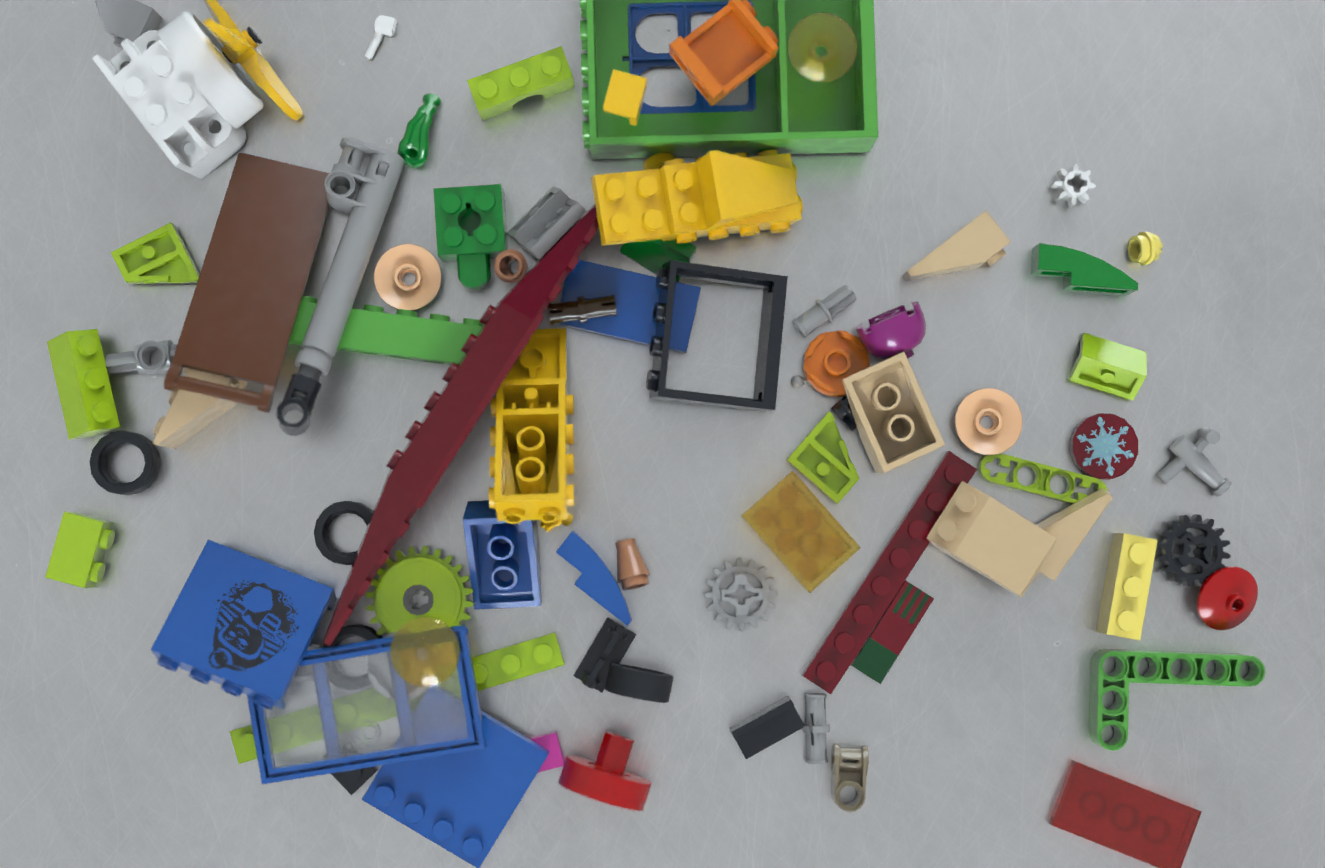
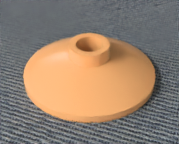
(396, 265)
(1005, 420)

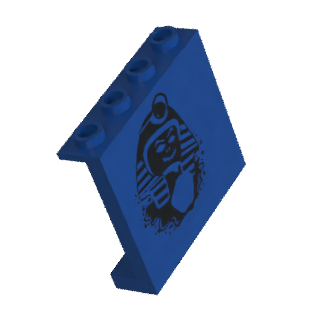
(242, 624)

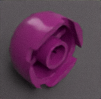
(894, 332)

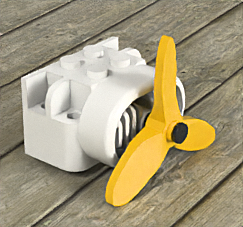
(192, 89)

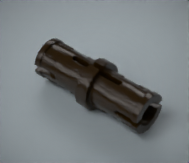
(582, 309)

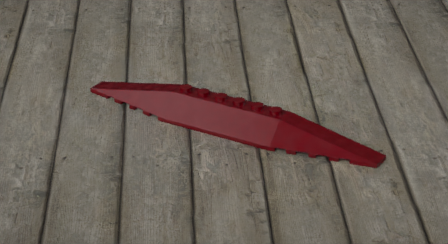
(457, 409)

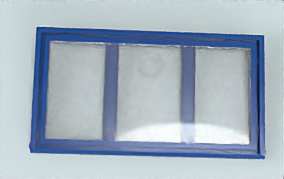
(358, 713)

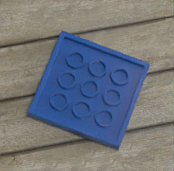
(462, 796)

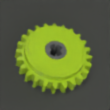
(407, 577)

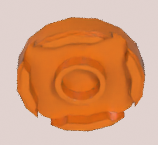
(833, 358)

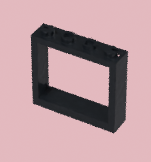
(769, 336)

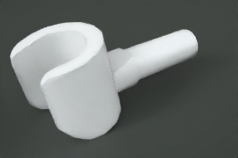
(383, 26)

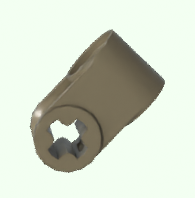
(849, 774)

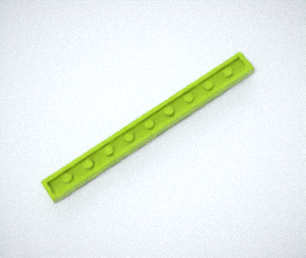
(489, 669)

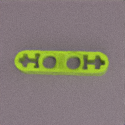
(1043, 476)

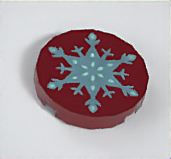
(1104, 446)

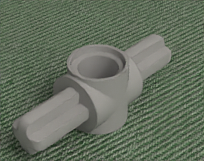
(140, 358)

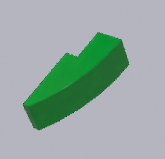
(1080, 270)

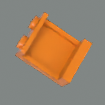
(725, 50)

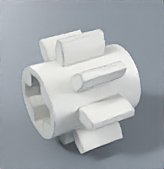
(1080, 180)

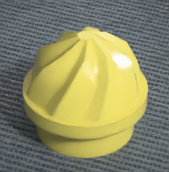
(1144, 248)

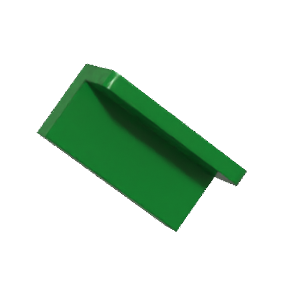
(655, 253)

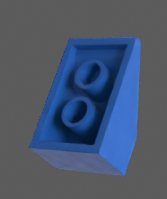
(501, 559)

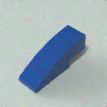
(595, 577)

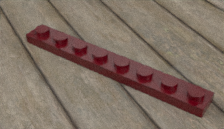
(886, 575)

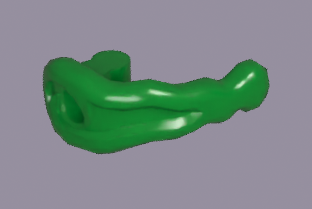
(415, 143)

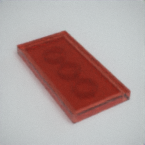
(1124, 817)

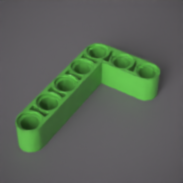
(1159, 672)

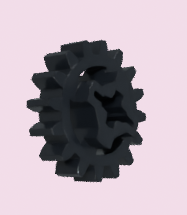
(1202, 552)

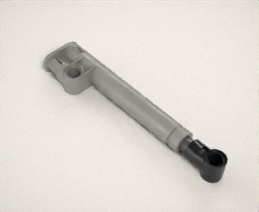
(371, 178)

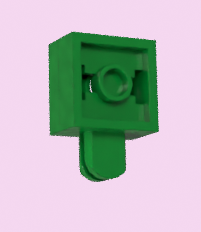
(471, 230)

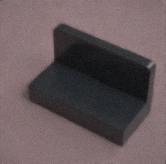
(767, 727)

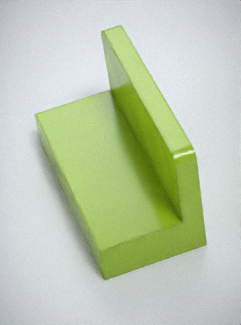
(1109, 366)

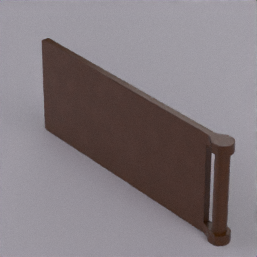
(252, 280)

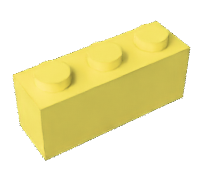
(1126, 586)

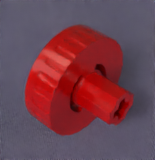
(606, 777)

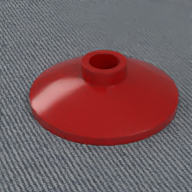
(1227, 598)

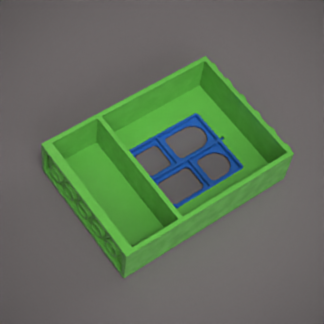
(782, 108)

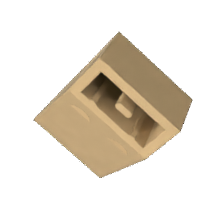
(192, 411)

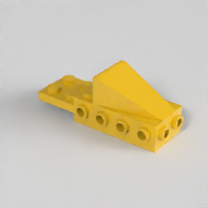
(699, 199)
(533, 434)

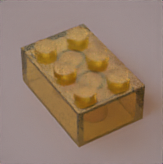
(800, 532)

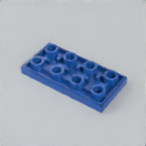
(634, 302)

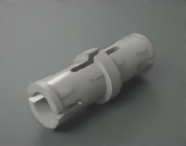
(816, 728)

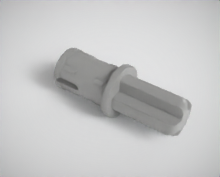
(824, 310)

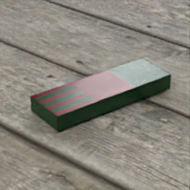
(892, 632)

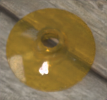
(824, 31)
(437, 640)

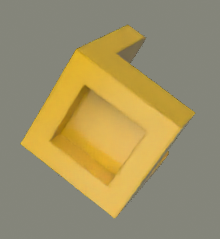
(625, 95)

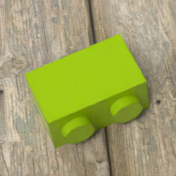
(80, 550)

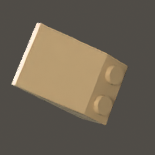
(891, 414)
(991, 539)

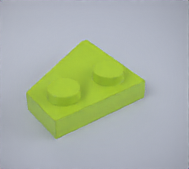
(156, 259)
(825, 460)

